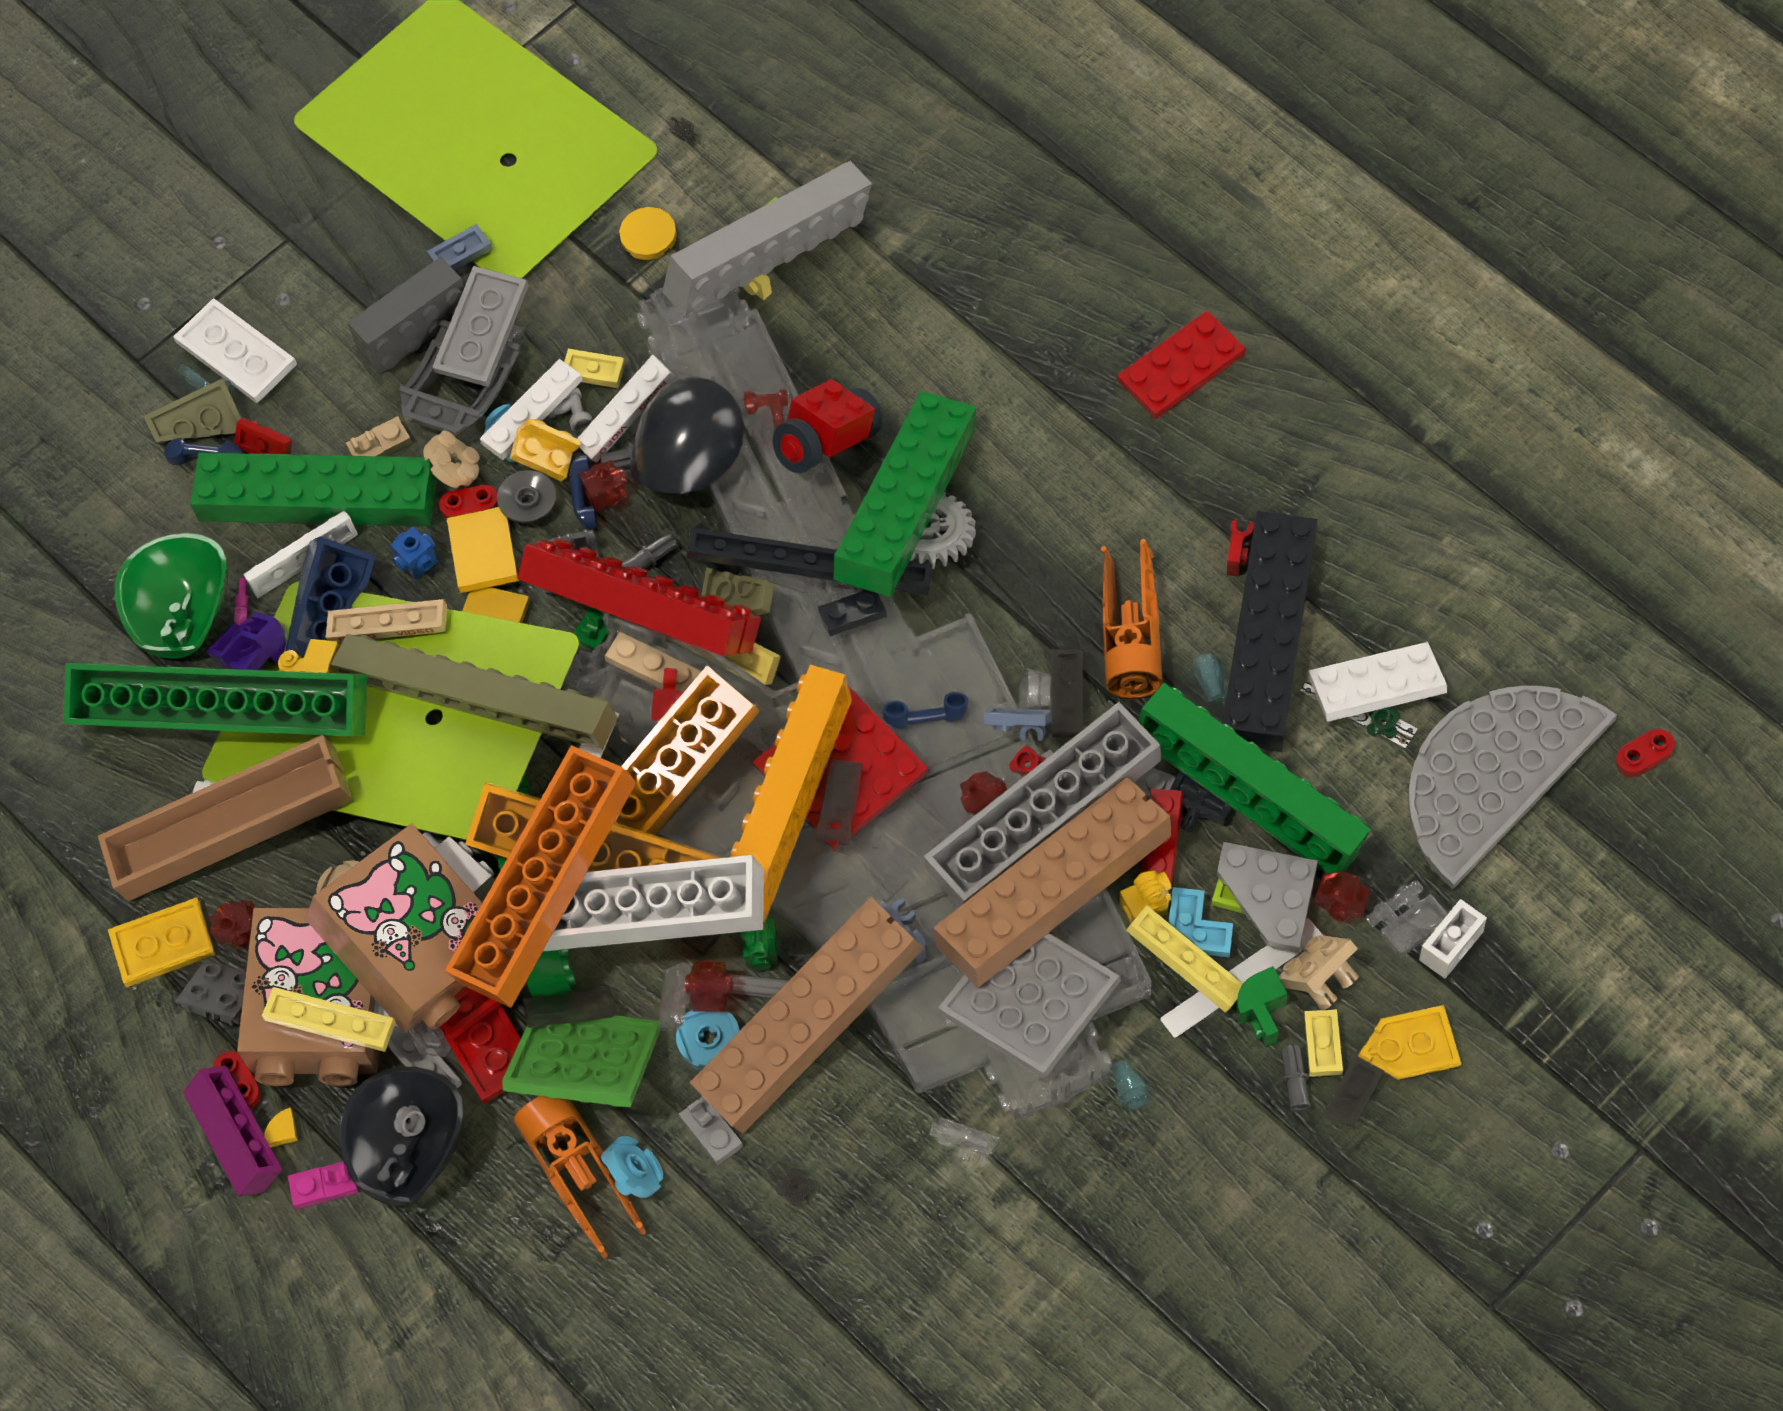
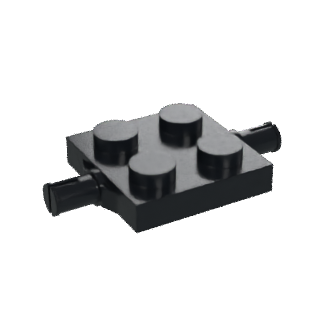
(1199, 802)

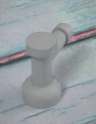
(580, 420)

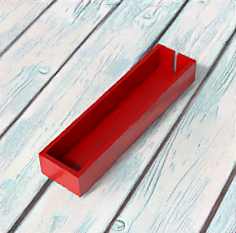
(639, 597)

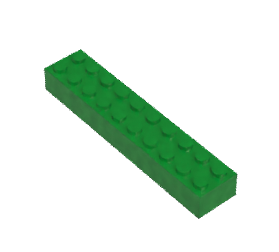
(215, 699)

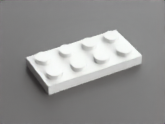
(235, 350)
(1377, 681)

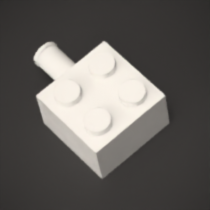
(459, 857)

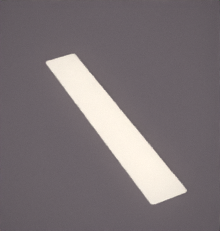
(1200, 1006)

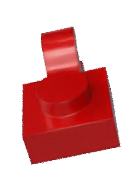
(1237, 553)
(665, 698)

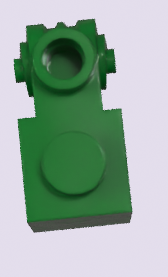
(761, 946)

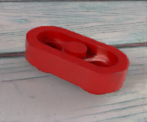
(468, 501)
(1646, 751)
(241, 1076)

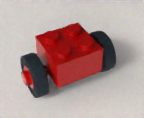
(825, 422)

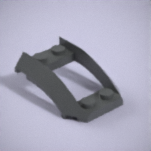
(443, 414)

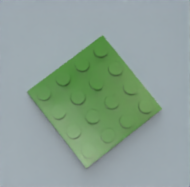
(584, 1060)

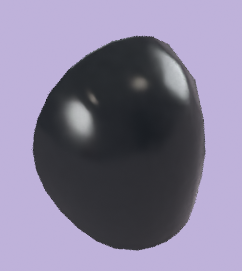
(686, 436)
(381, 1159)

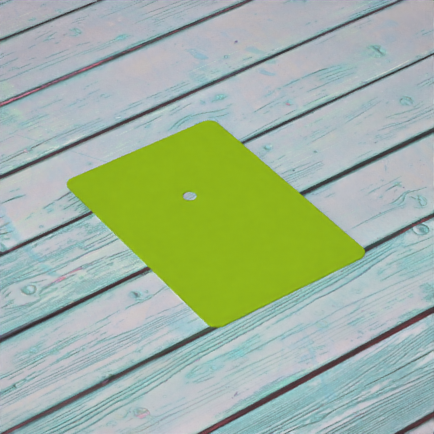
(440, 110)
(402, 764)

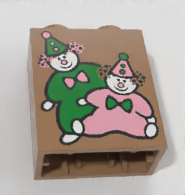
(398, 927)
(295, 958)

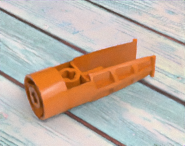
(1132, 666)
(545, 1124)

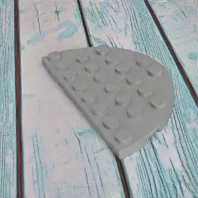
(1491, 767)

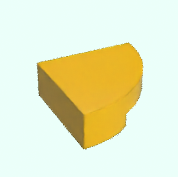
(281, 1129)

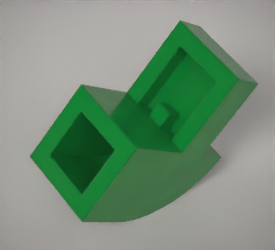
(1257, 998)

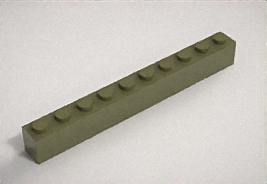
(477, 690)

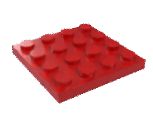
(886, 761)

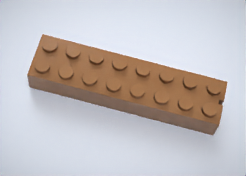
(225, 818)
(1052, 882)
(806, 1015)

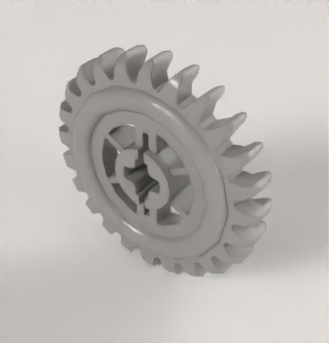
(958, 535)

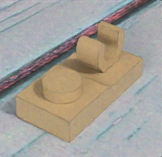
(380, 440)

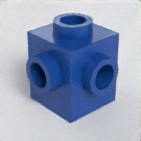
(414, 552)

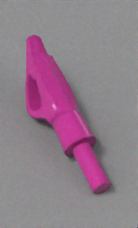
(241, 603)

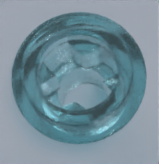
(1209, 676)
(1129, 1085)

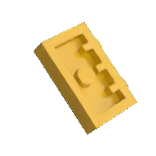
(544, 448)

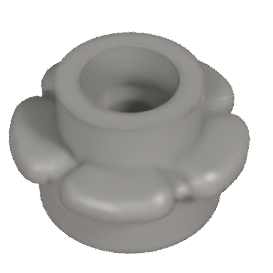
(415, 1123)

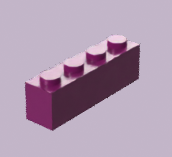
(232, 1131)

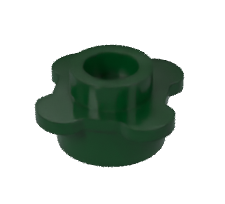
(1385, 714)

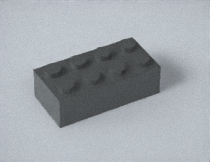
(407, 316)

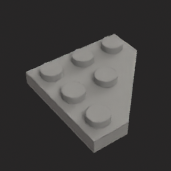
(1270, 891)

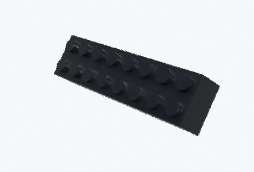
(1270, 628)

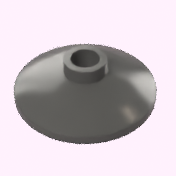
(522, 487)

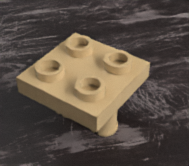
(1316, 964)

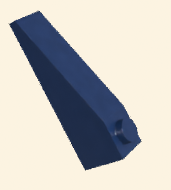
(328, 582)

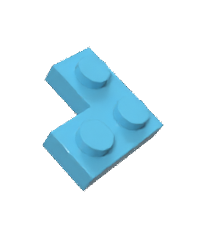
(1186, 917)

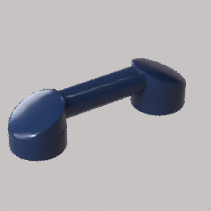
(179, 452)
(585, 515)
(954, 708)

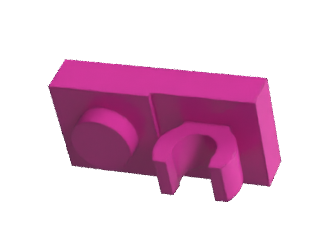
(321, 1185)

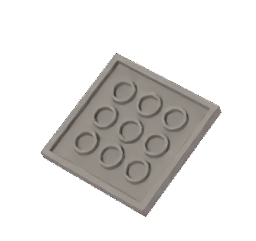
(1033, 1003)

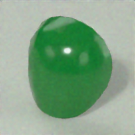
(172, 593)

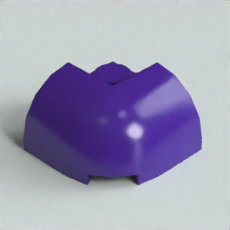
(249, 643)

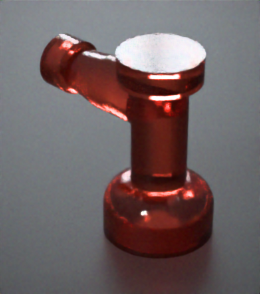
(774, 400)

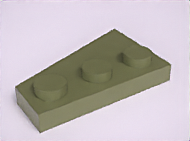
(197, 415)
(739, 590)

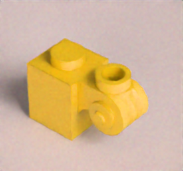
(316, 659)
(1149, 890)

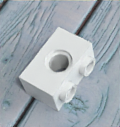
(1452, 938)

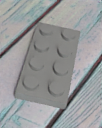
(480, 326)

